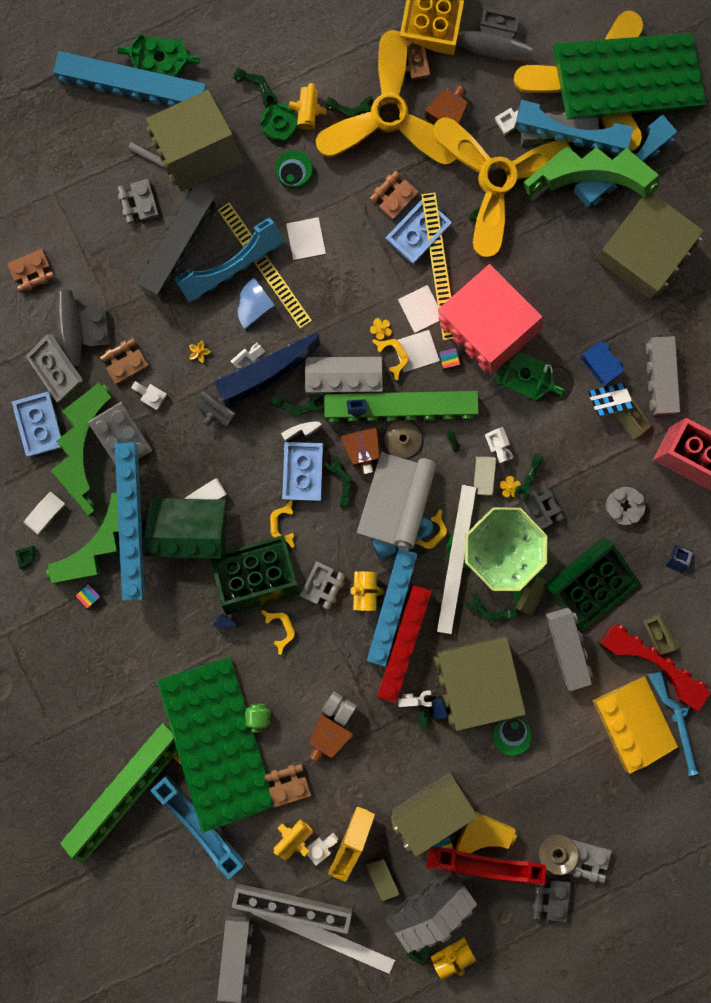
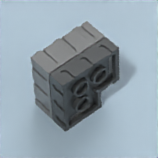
(432, 913)

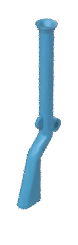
(659, 683)

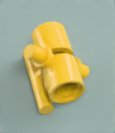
(307, 107)
(366, 591)
(293, 840)
(453, 959)

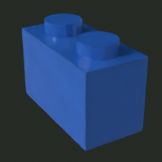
(602, 363)

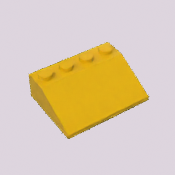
(432, 24)
(635, 724)

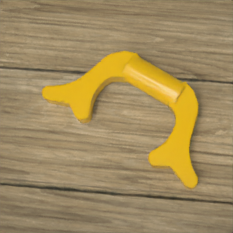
(399, 349)
(274, 523)
(438, 537)
(287, 624)

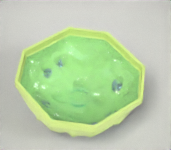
(506, 549)

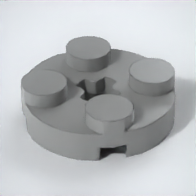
(634, 499)

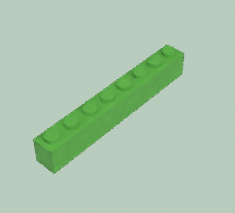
(404, 405)
(120, 794)

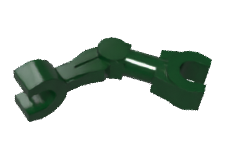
(241, 75)
(333, 105)
(297, 411)
(536, 461)
(346, 478)
(477, 606)

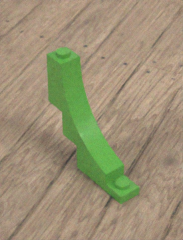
(569, 168)
(71, 470)
(85, 561)

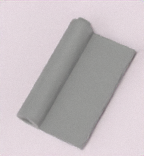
(397, 500)

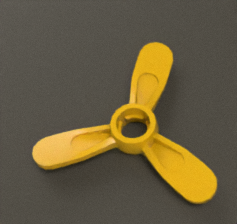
(545, 78)
(352, 131)
(491, 216)

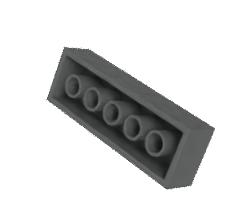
(177, 243)

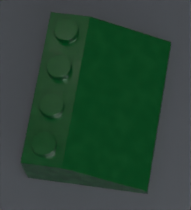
(185, 528)
(255, 575)
(593, 583)

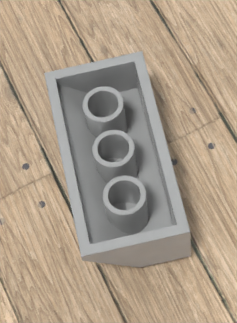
(343, 375)

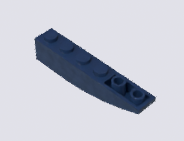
(264, 372)

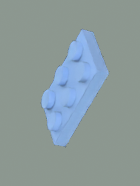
(411, 234)
(37, 423)
(302, 471)

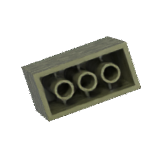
(193, 141)
(650, 246)
(479, 683)
(432, 815)

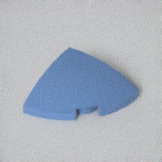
(253, 304)

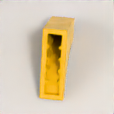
(485, 832)
(352, 844)

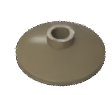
(399, 448)
(556, 864)

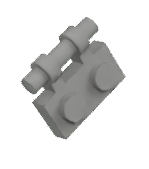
(143, 198)
(317, 582)
(594, 856)

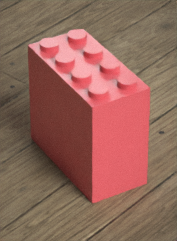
(490, 319)
(687, 452)

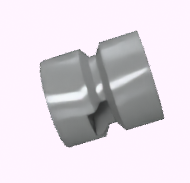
(338, 708)

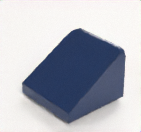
(679, 559)
(225, 621)
(438, 708)

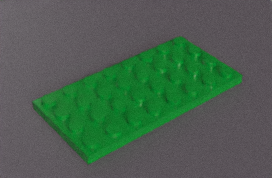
(629, 75)
(215, 744)

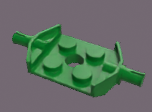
(146, 48)
(536, 385)

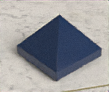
(356, 407)

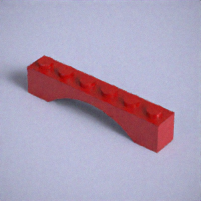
(404, 643)
(687, 690)
(485, 867)

